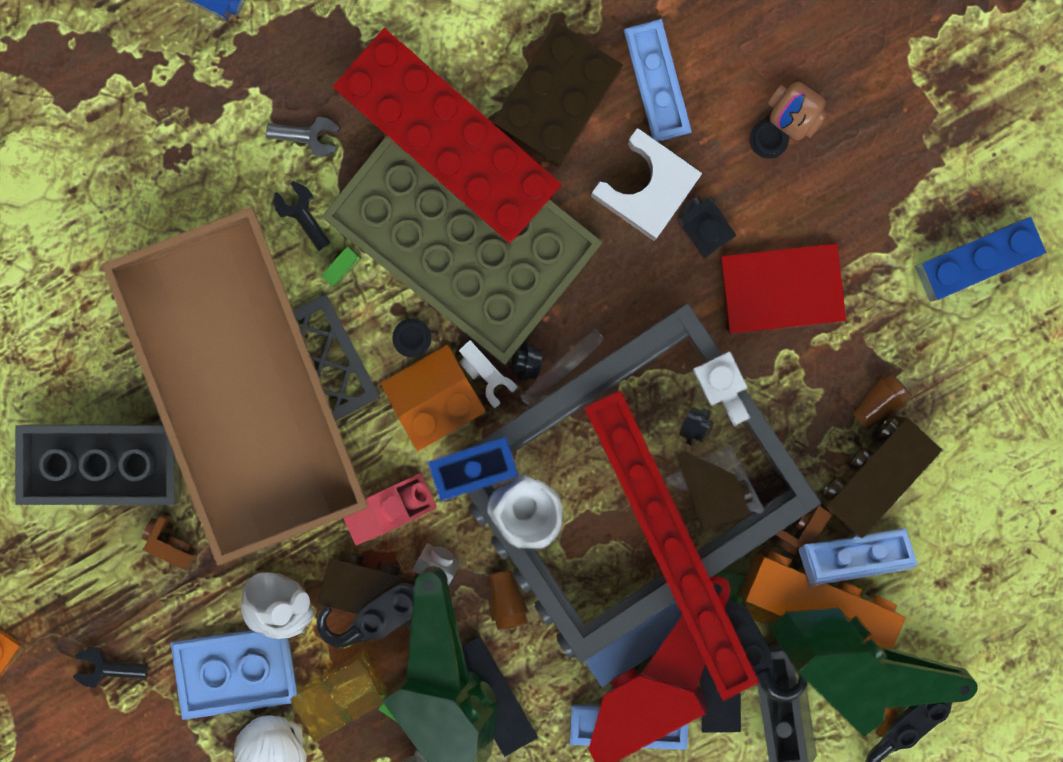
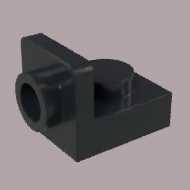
(705, 225)

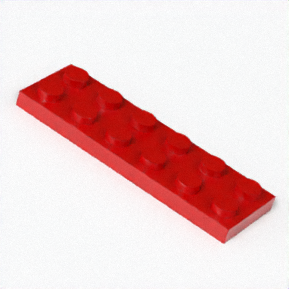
(447, 135)

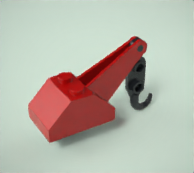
(667, 691)

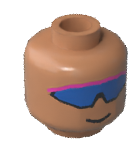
(797, 110)

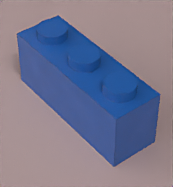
(980, 259)

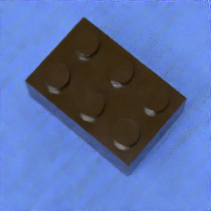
(557, 95)
(878, 474)

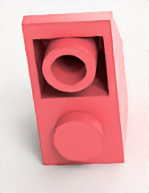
(391, 509)

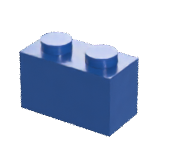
(473, 468)

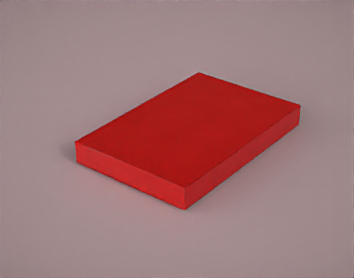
(783, 288)

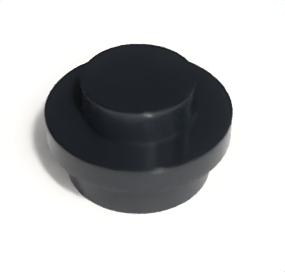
(768, 140)
(411, 338)
(527, 362)
(696, 426)

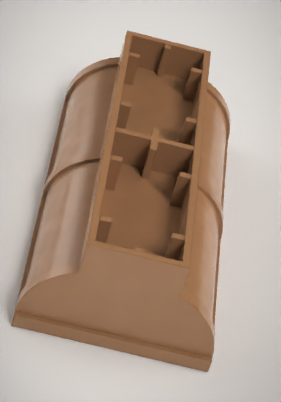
(235, 386)

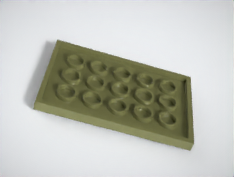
(453, 256)

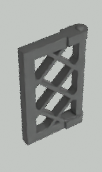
(355, 364)

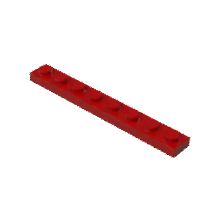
(671, 545)

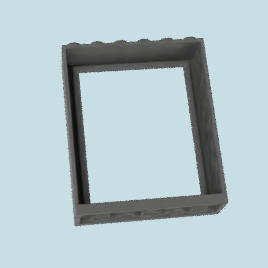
(716, 555)

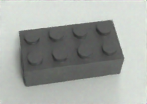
(95, 465)

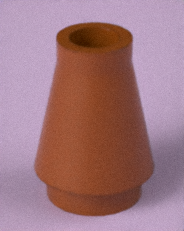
(883, 400)
(506, 601)

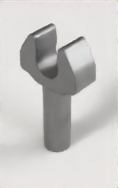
(305, 135)

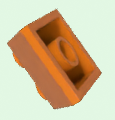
(433, 397)

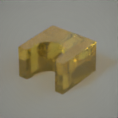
(339, 696)

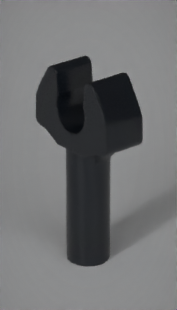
(302, 214)
(107, 668)

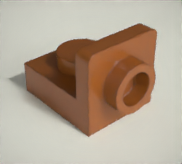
(808, 528)
(172, 549)

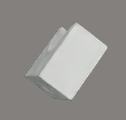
(656, 204)

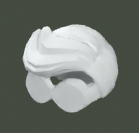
(526, 512)
(275, 605)
(270, 741)

